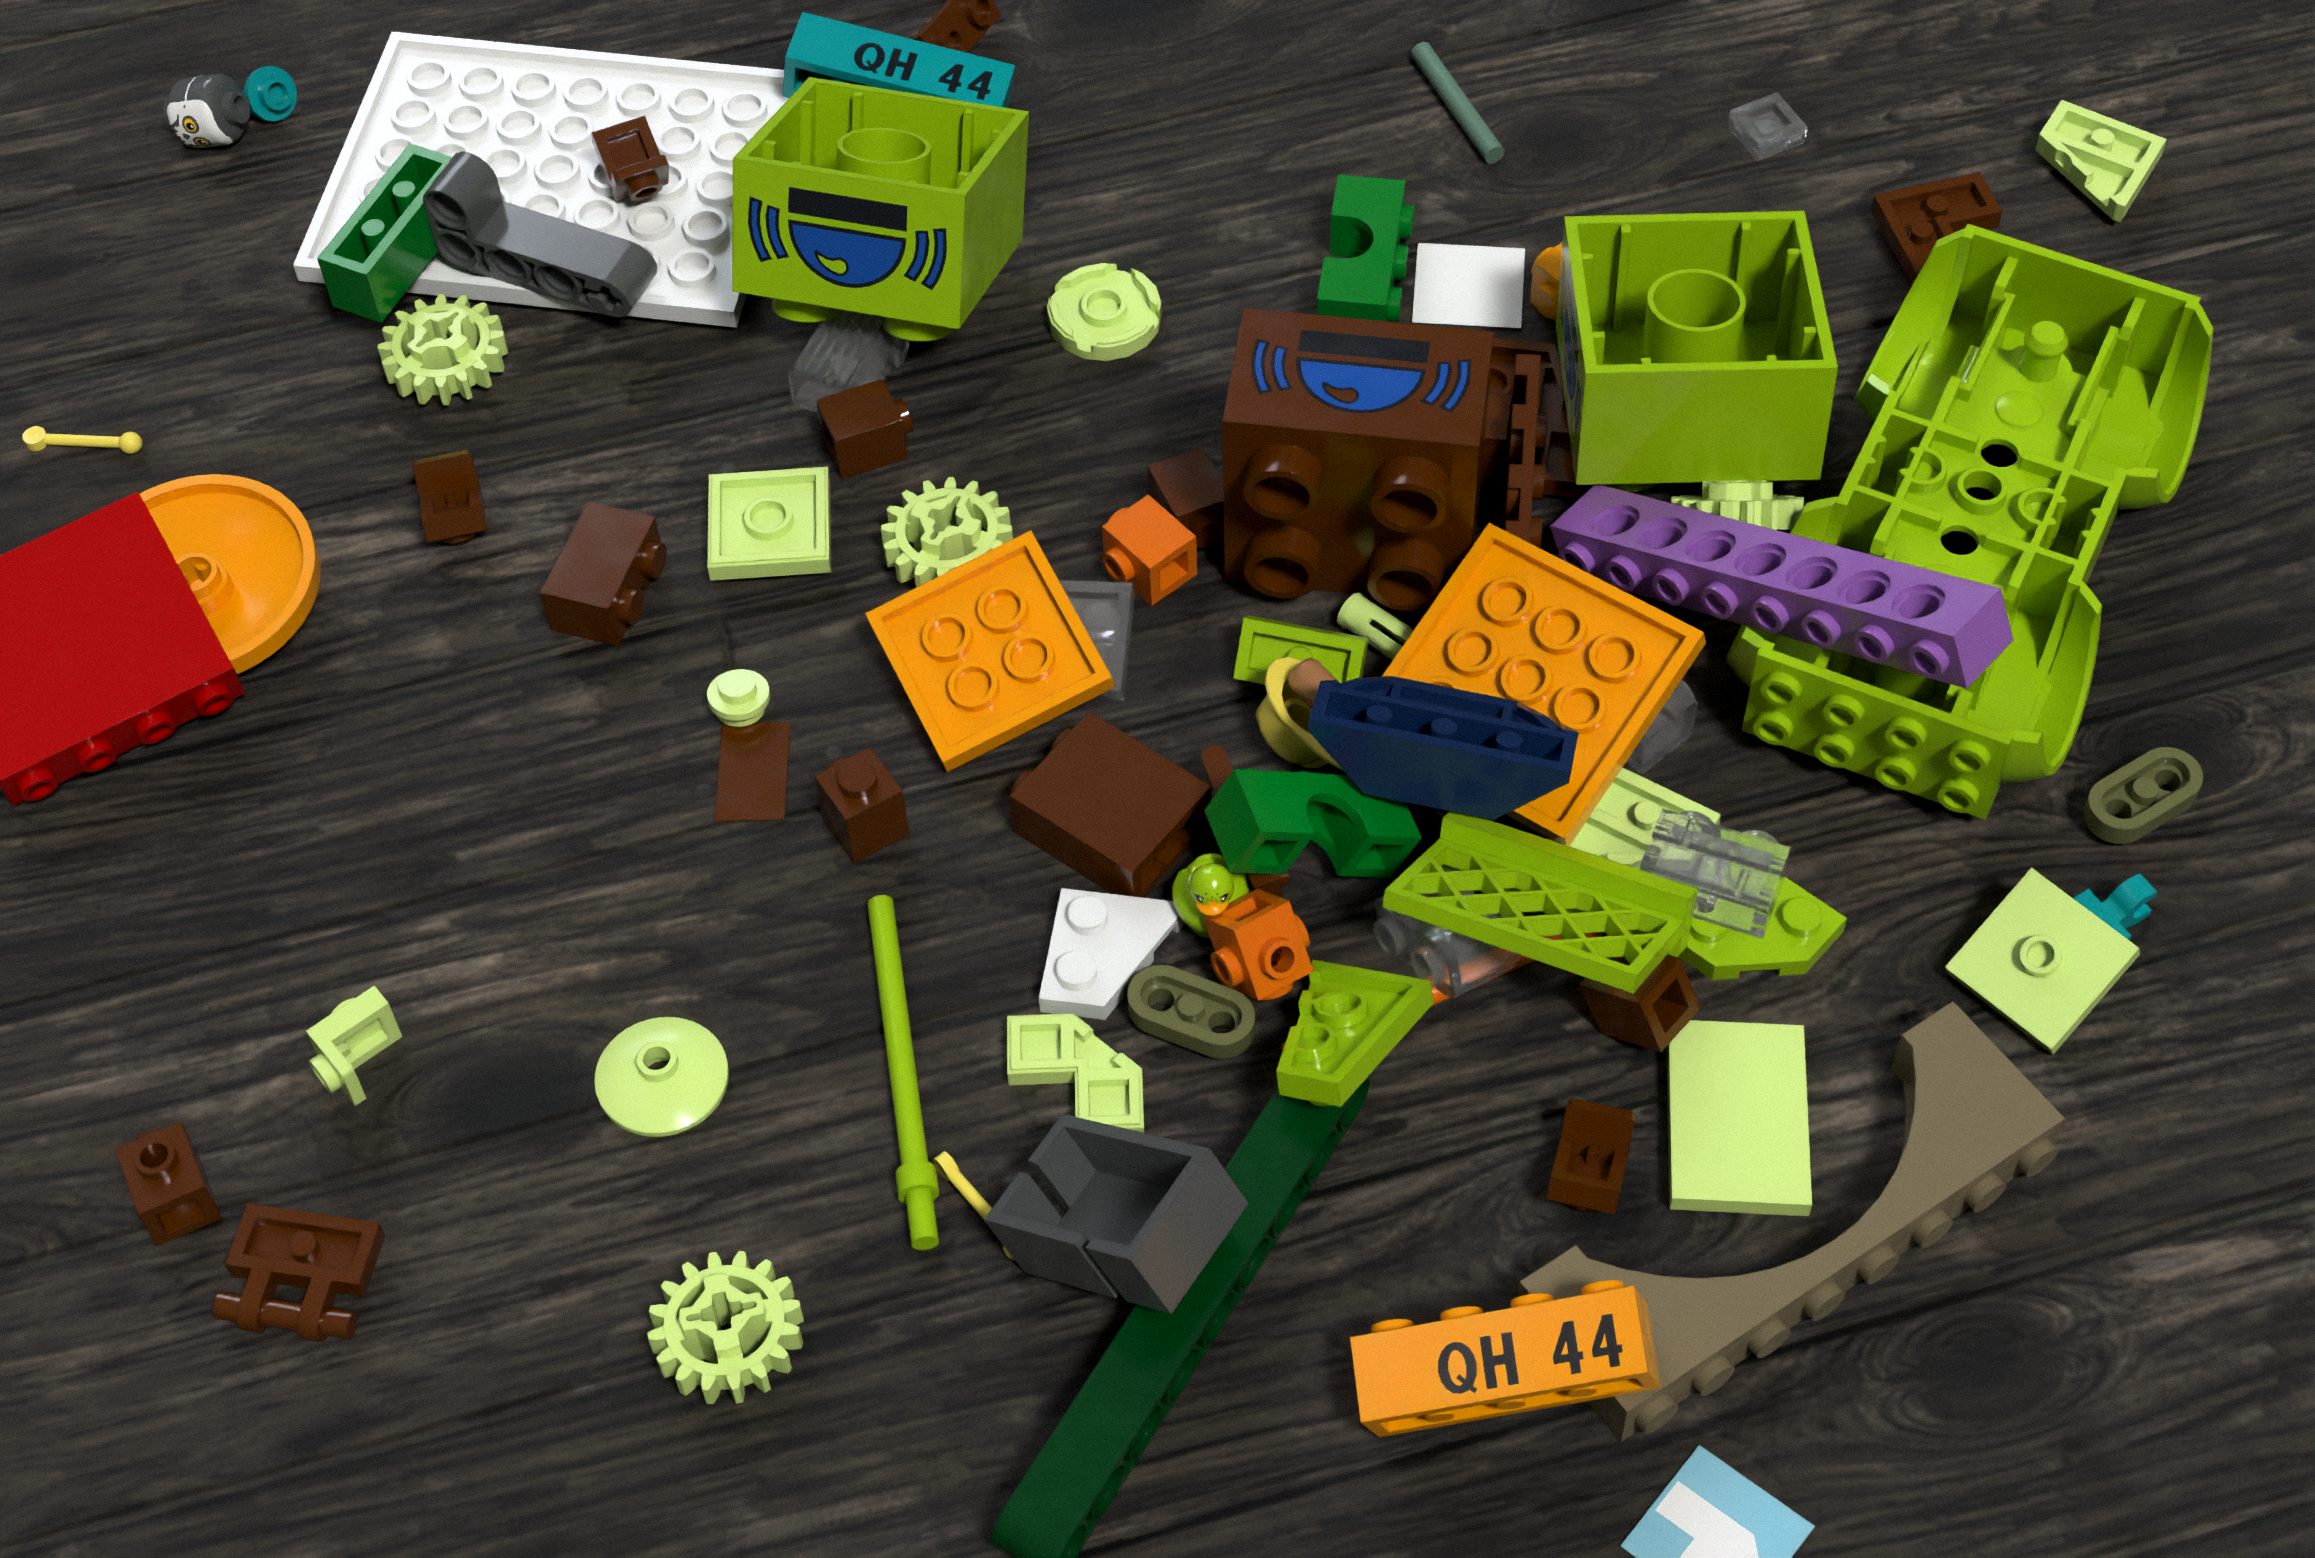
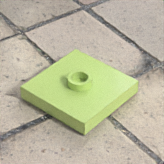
(769, 523)
(2042, 961)

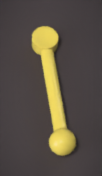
(37, 439)
(950, 1172)

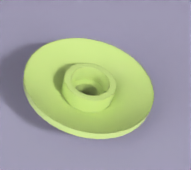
(666, 1098)

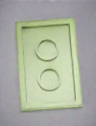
(1738, 1119)

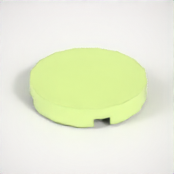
(1104, 312)

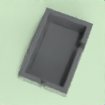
(1136, 1211)

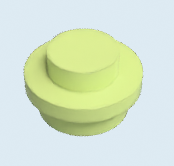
(738, 697)

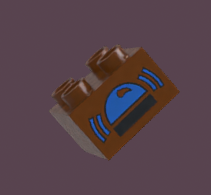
(1353, 455)

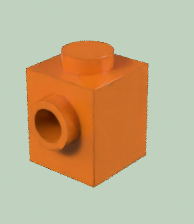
(1149, 550)

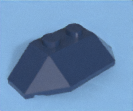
(1441, 745)

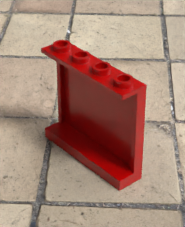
(99, 649)

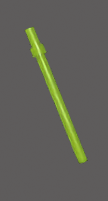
(916, 1176)

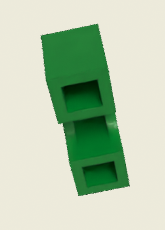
(1368, 226)
(1272, 815)

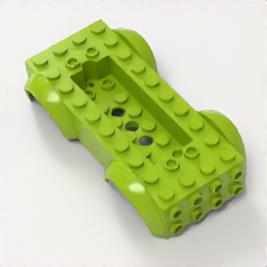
(2101, 404)

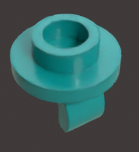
(270, 93)

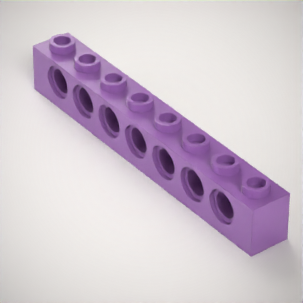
(1787, 584)

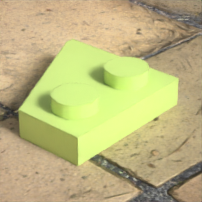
(2100, 155)

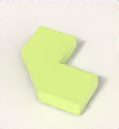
(1067, 1051)

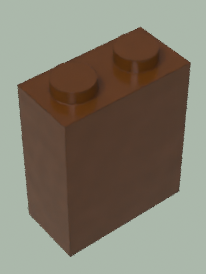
(1110, 807)

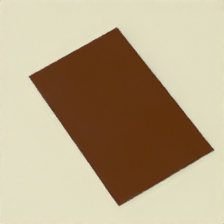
(753, 772)

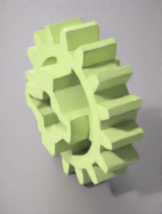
(443, 349)
(1746, 502)
(943, 529)
(759, 1332)

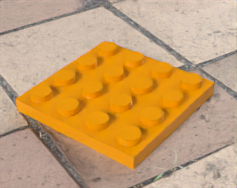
(1561, 644)

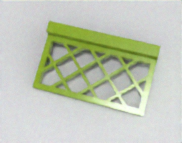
(1574, 888)

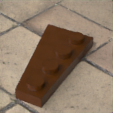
(1526, 434)

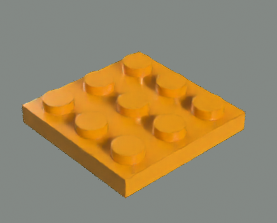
(990, 650)

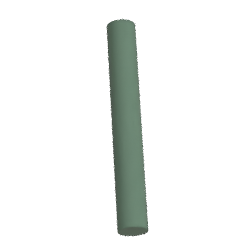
(1457, 103)

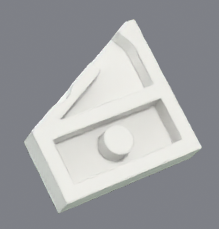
(1099, 948)

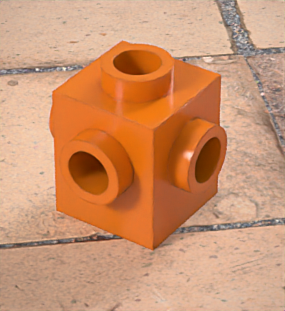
(1259, 946)

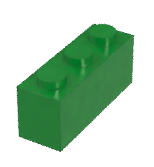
(384, 239)

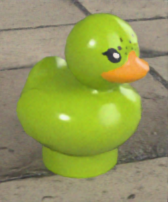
(1206, 890)

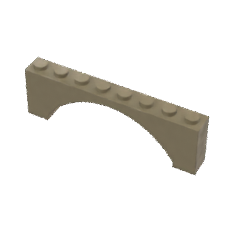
(1965, 1136)

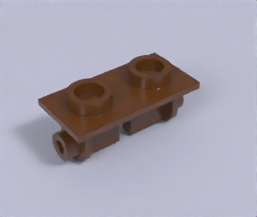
(959, 24)

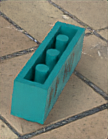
(892, 62)

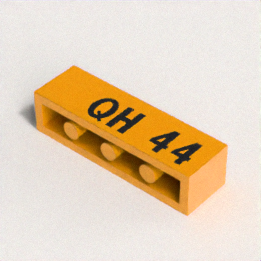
(1504, 1359)

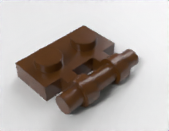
(304, 1252)

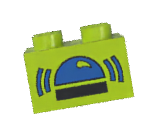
(878, 206)
(1693, 348)

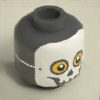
(206, 110)

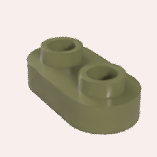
(2137, 797)
(1195, 1011)

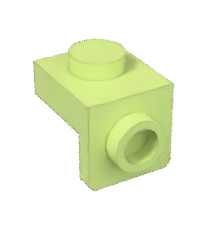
(349, 1038)

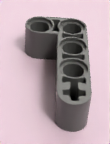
(528, 247)

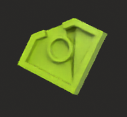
(1794, 940)

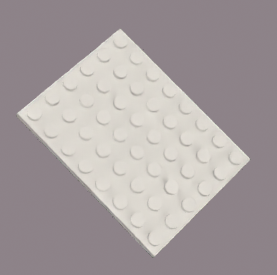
(533, 124)

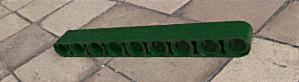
(1159, 1351)

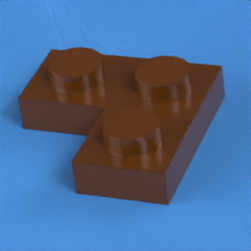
(1924, 213)

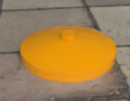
(242, 557)

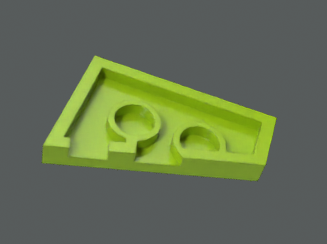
(1347, 1029)

